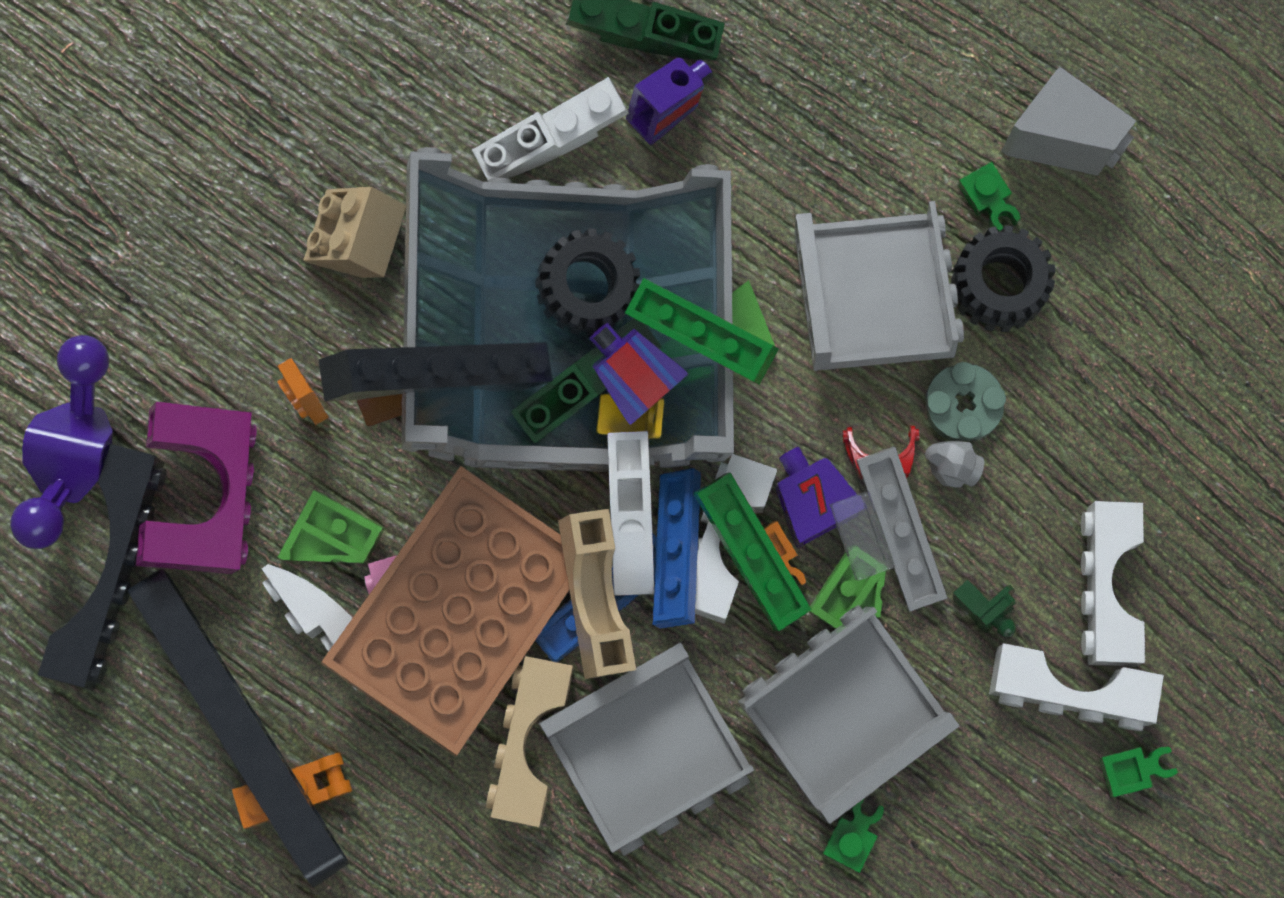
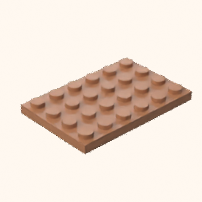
(454, 612)

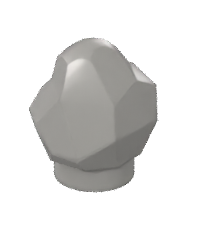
(955, 463)

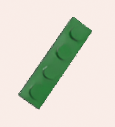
(702, 331)
(752, 551)

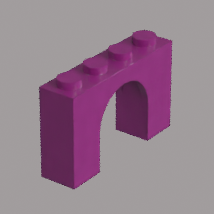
(223, 441)

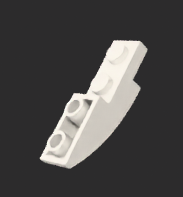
(551, 134)
(631, 513)
(309, 606)

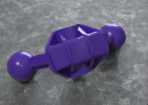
(64, 446)

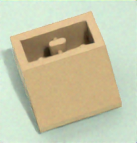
(355, 231)

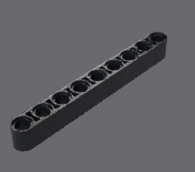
(238, 728)

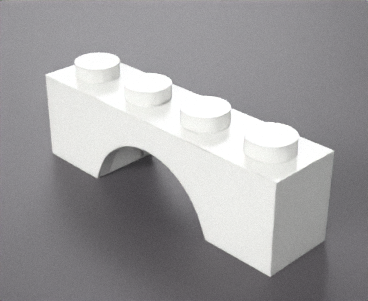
(714, 583)
(1112, 633)
(1024, 677)

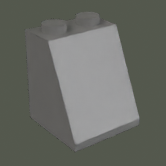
(1070, 128)

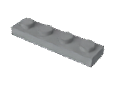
(902, 528)

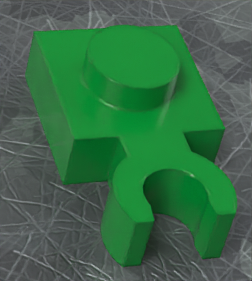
(987, 192)
(1130, 772)
(851, 840)

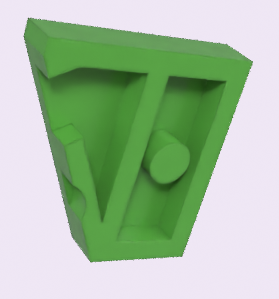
(331, 533)
(844, 592)

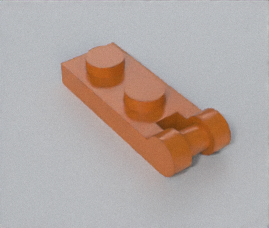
(251, 811)

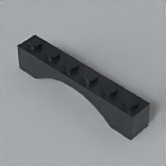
(393, 371)
(79, 647)

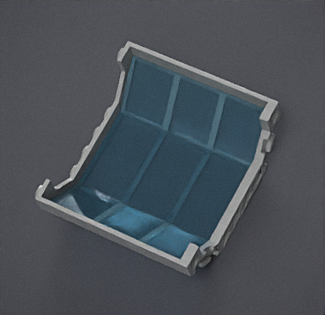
(473, 283)

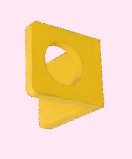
(612, 421)

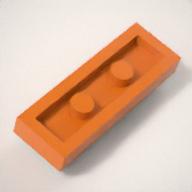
(300, 392)

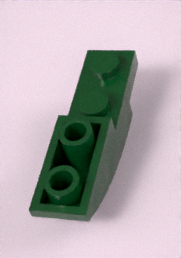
(648, 28)
(568, 390)

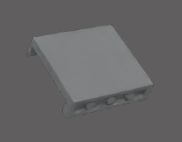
(877, 290)
(846, 713)
(647, 750)

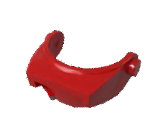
(854, 453)

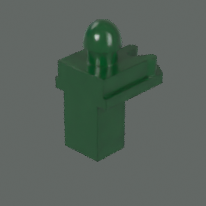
(987, 613)

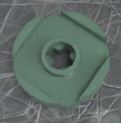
(964, 380)

